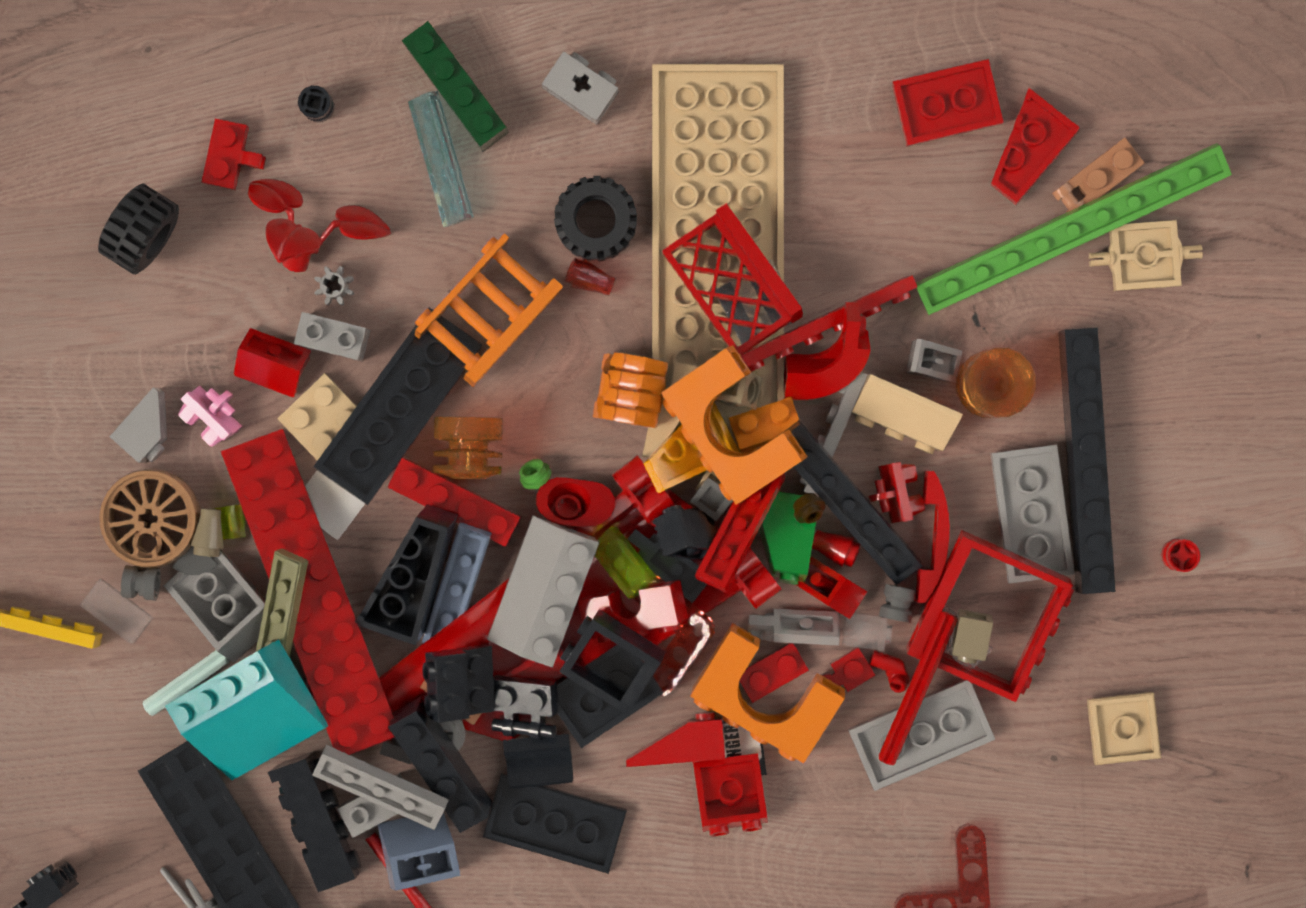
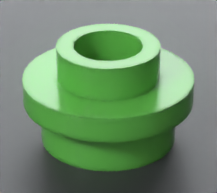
(534, 474)

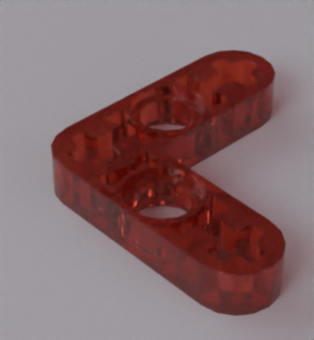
(686, 639)
(966, 888)

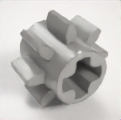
(331, 276)

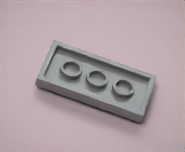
(1032, 509)
(943, 728)

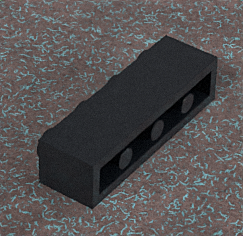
(440, 764)

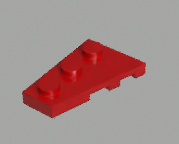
(1032, 147)

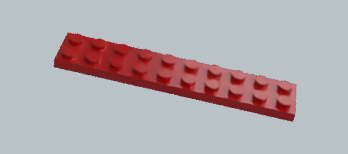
(326, 629)

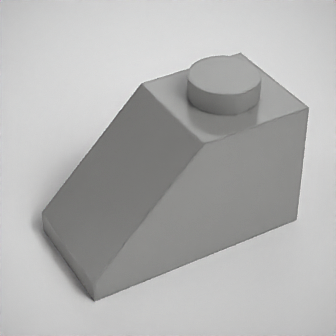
(144, 428)

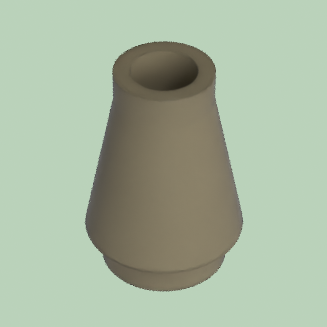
(208, 534)

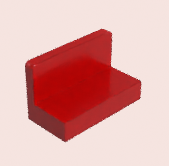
(271, 362)

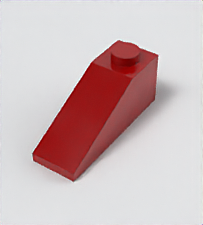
(690, 742)

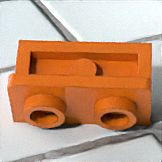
(760, 426)

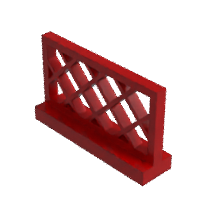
(756, 264)

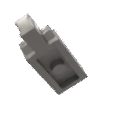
(796, 626)

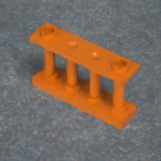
(497, 340)

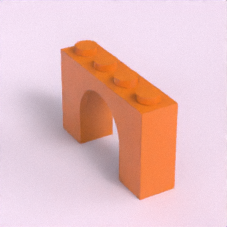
(692, 403)
(792, 731)

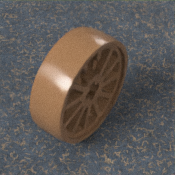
(141, 527)

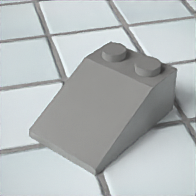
(221, 606)

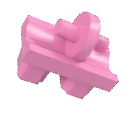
(213, 411)

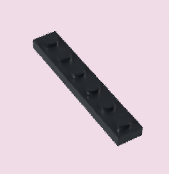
(853, 508)

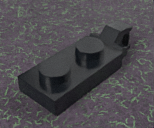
(668, 567)

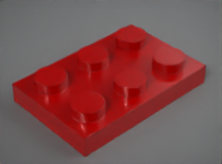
(947, 102)

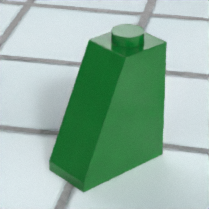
(786, 540)

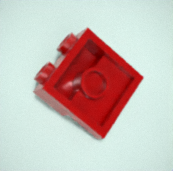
(730, 794)

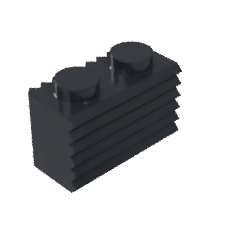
(685, 532)

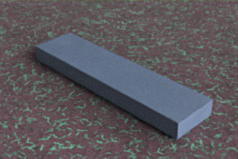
(458, 578)

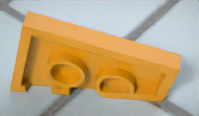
(679, 460)

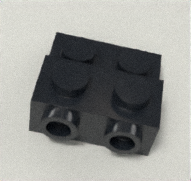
(459, 683)
(48, 886)

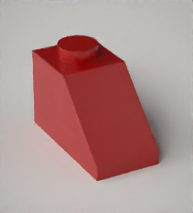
(832, 588)

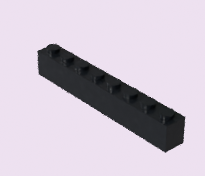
(1086, 461)

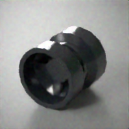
(321, 103)

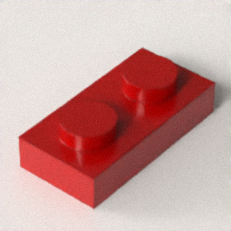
(773, 672)

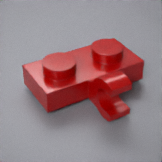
(228, 154)

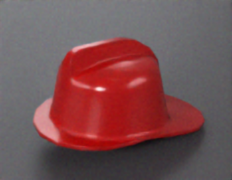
(575, 502)

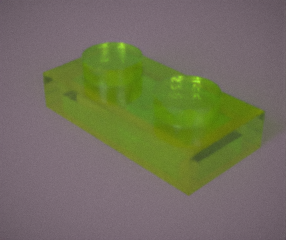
(623, 562)

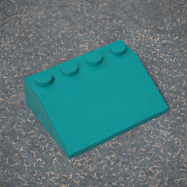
(248, 712)

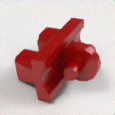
(893, 492)

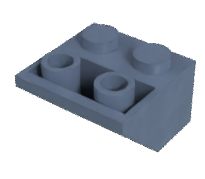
(417, 853)

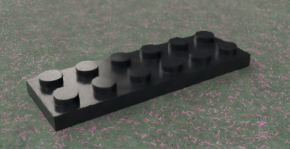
(393, 412)

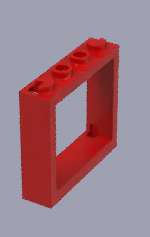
(1034, 650)

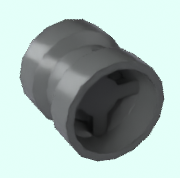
(143, 583)
(897, 603)

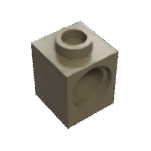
(744, 393)
(972, 636)

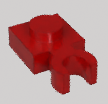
(850, 670)

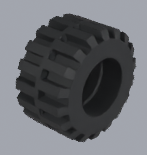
(583, 192)
(138, 228)

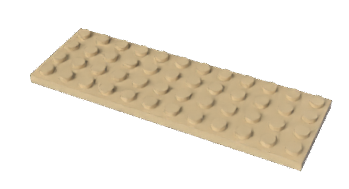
(712, 146)

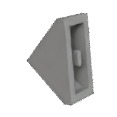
(933, 360)

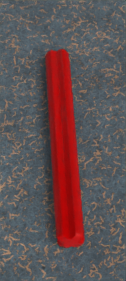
(917, 688)

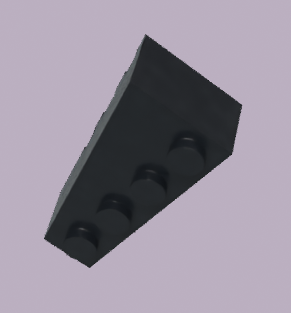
(410, 583)
(316, 822)

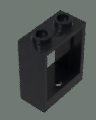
(627, 639)

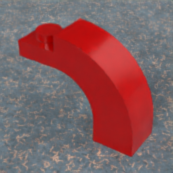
(834, 368)

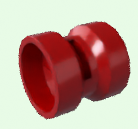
(1186, 557)

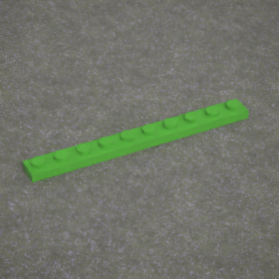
(1073, 228)

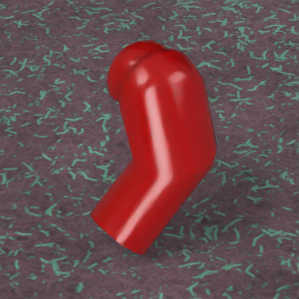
(894, 669)

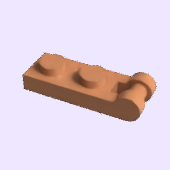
(1100, 175)

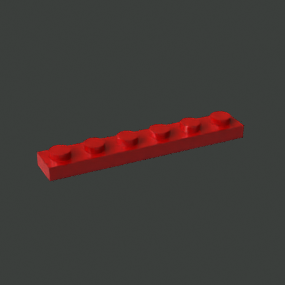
(811, 331)

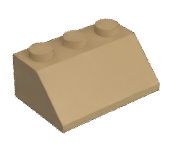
(905, 414)

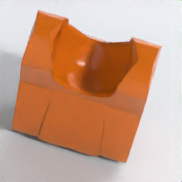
(631, 389)

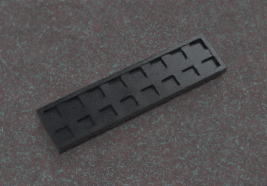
(215, 831)

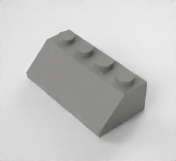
(543, 591)

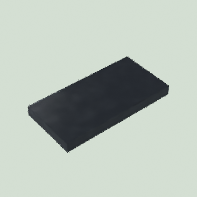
(556, 824)

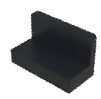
(538, 761)

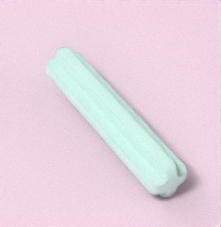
(185, 682)

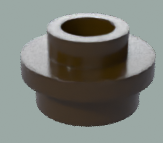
(808, 508)

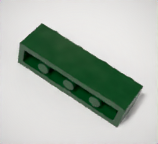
(455, 86)

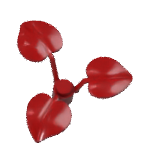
(295, 243)

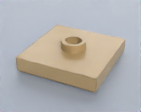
(1123, 728)

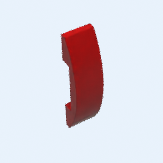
(928, 578)

